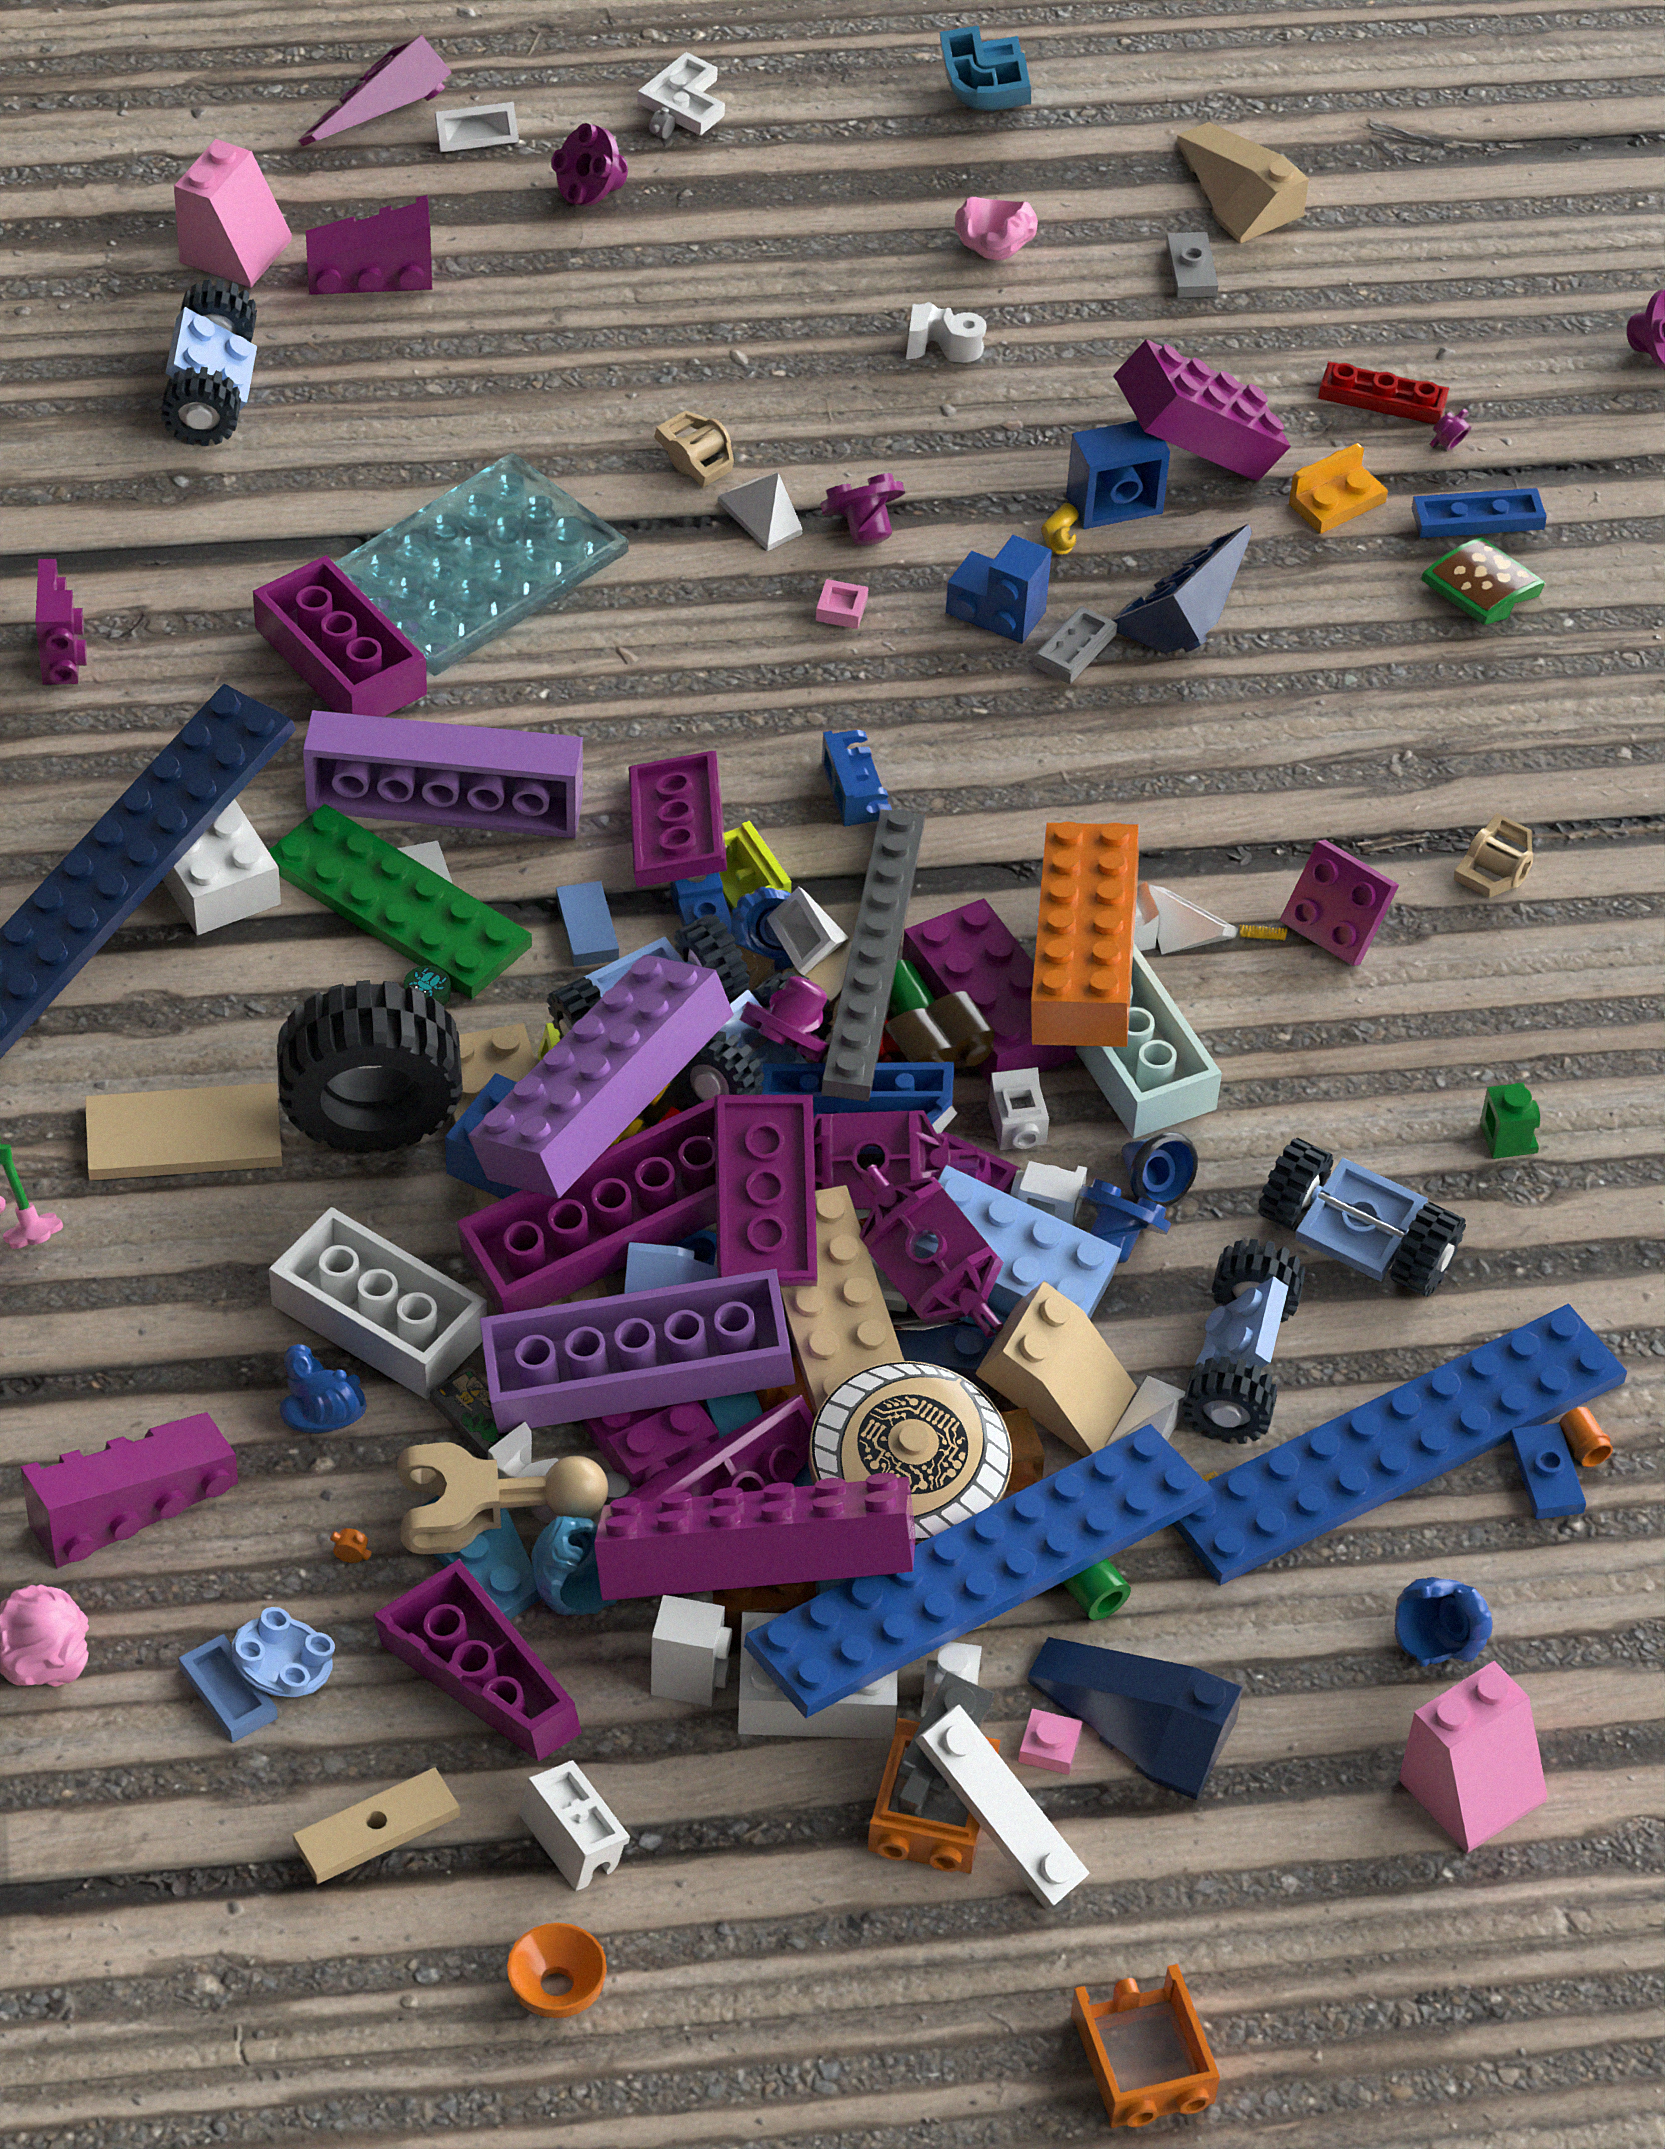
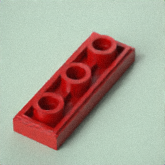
(1383, 392)

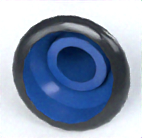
(1161, 1167)

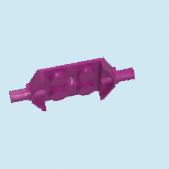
(905, 1138)
(959, 1273)

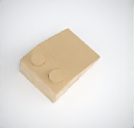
(1059, 1370)

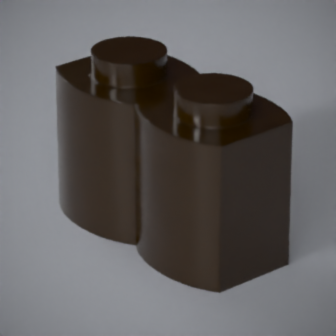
(942, 1032)

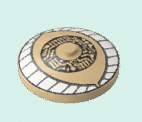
(920, 1427)

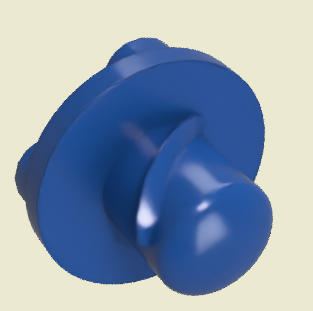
(1121, 1220)

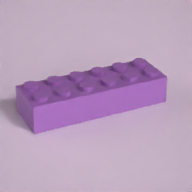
(444, 774)
(601, 1075)
(637, 1351)

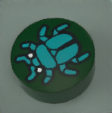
(431, 981)

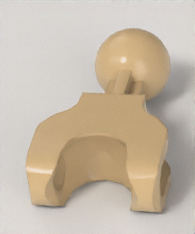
(474, 1494)

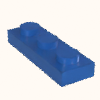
(1478, 512)

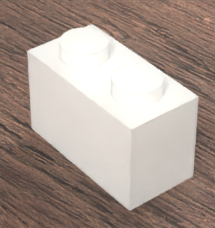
(689, 1651)

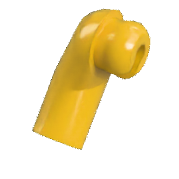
(1056, 529)

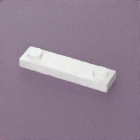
(1002, 1806)

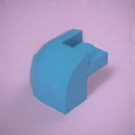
(985, 73)

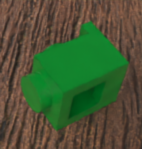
(1510, 1121)

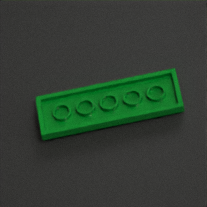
(399, 900)

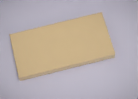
(183, 1131)

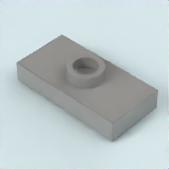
(1192, 265)
(1075, 644)

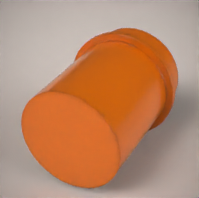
(1585, 1437)

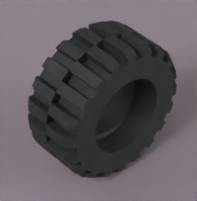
(361, 1028)

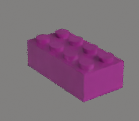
(1202, 410)
(339, 641)
(979, 955)

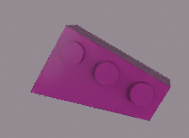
(372, 253)

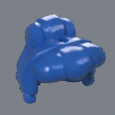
(319, 1397)
(1441, 1621)

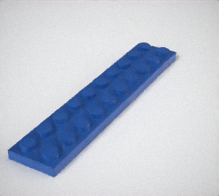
(1398, 1442)
(977, 1570)

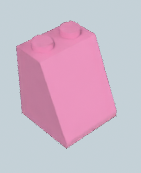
(228, 216)
(1475, 1757)

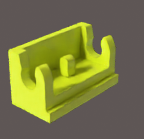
(750, 865)

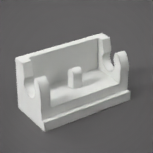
(572, 1823)

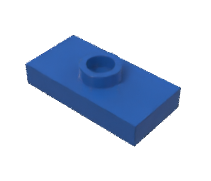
(1547, 1471)

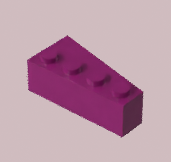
(125, 1486)
(477, 1657)

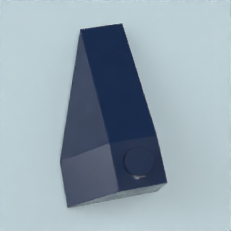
(1150, 1709)

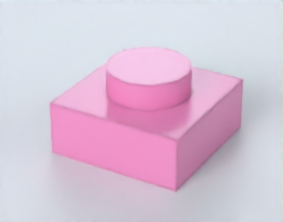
(842, 604)
(1050, 1741)

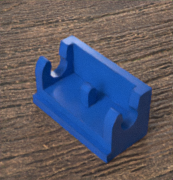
(853, 778)

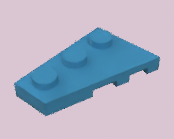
(499, 1566)

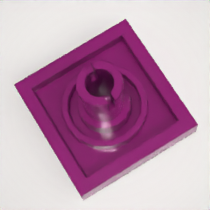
(1339, 902)

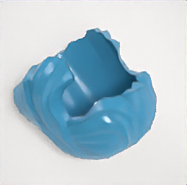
(567, 1567)

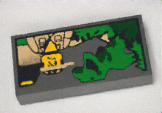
(467, 1406)

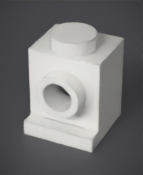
(1051, 1189)
(955, 1658)

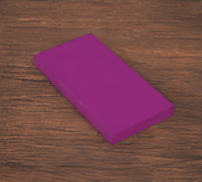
(677, 819)
(765, 1186)

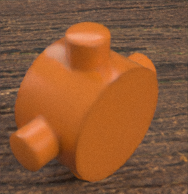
(350, 1545)

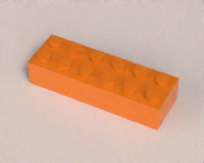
(1085, 935)

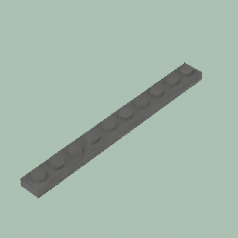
(873, 956)

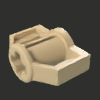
(690, 451)
(1496, 858)

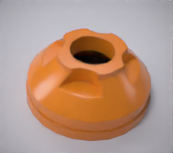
(556, 1950)

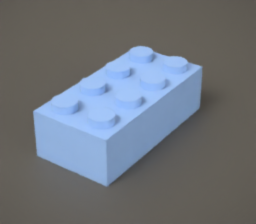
(1031, 1246)

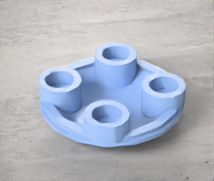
(282, 1654)

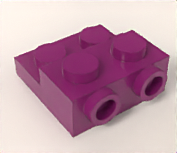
(58, 627)
(651, 1439)

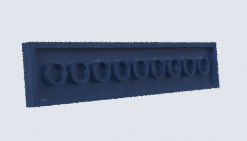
(131, 852)

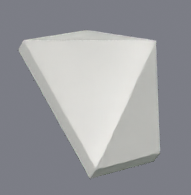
(476, 127)
(763, 510)
(1185, 924)
(805, 931)
(1154, 1405)

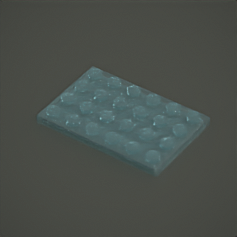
(481, 560)

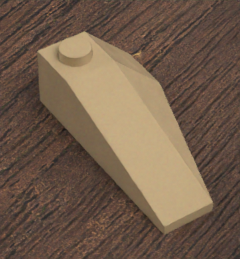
(1245, 182)

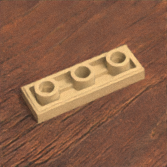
(399, 1811)

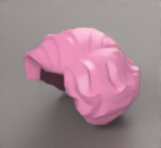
(995, 226)
(42, 1637)

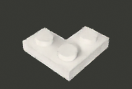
(681, 91)

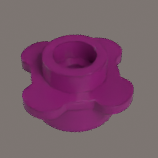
(1451, 430)

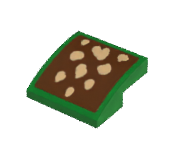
(1482, 580)

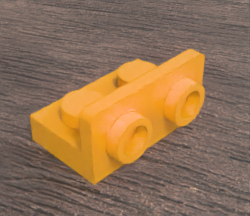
(1335, 489)

